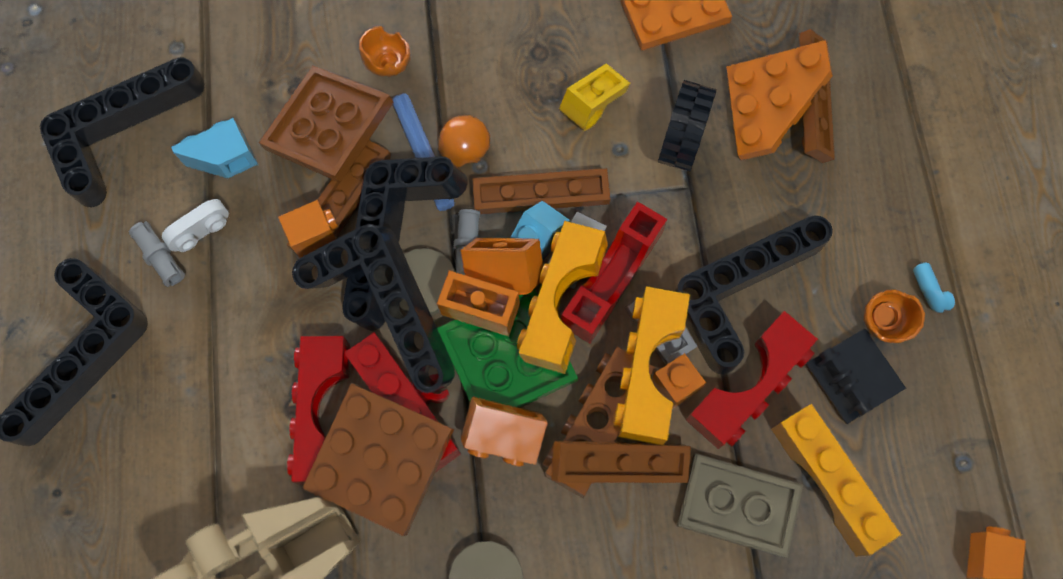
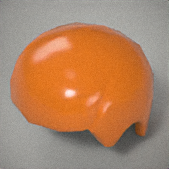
(384, 52)
(464, 140)
(894, 316)

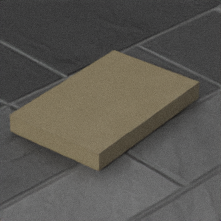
(740, 505)

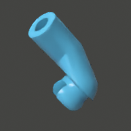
(927, 281)

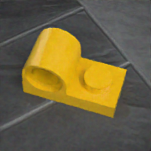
(588, 97)

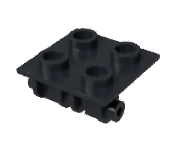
(855, 376)

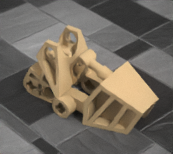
(293, 539)

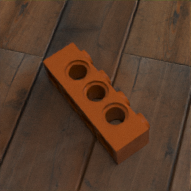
(595, 400)

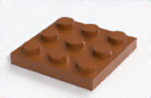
(326, 123)
(378, 459)

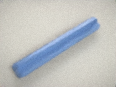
(416, 137)

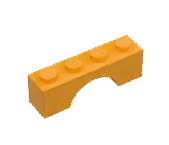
(576, 255)
(646, 411)
(853, 504)

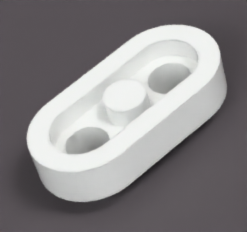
(196, 224)

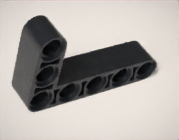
(73, 130)
(382, 203)
(741, 277)
(388, 296)
(79, 353)

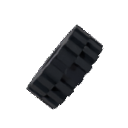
(687, 125)

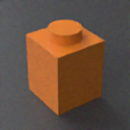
(309, 228)
(678, 380)
(995, 555)

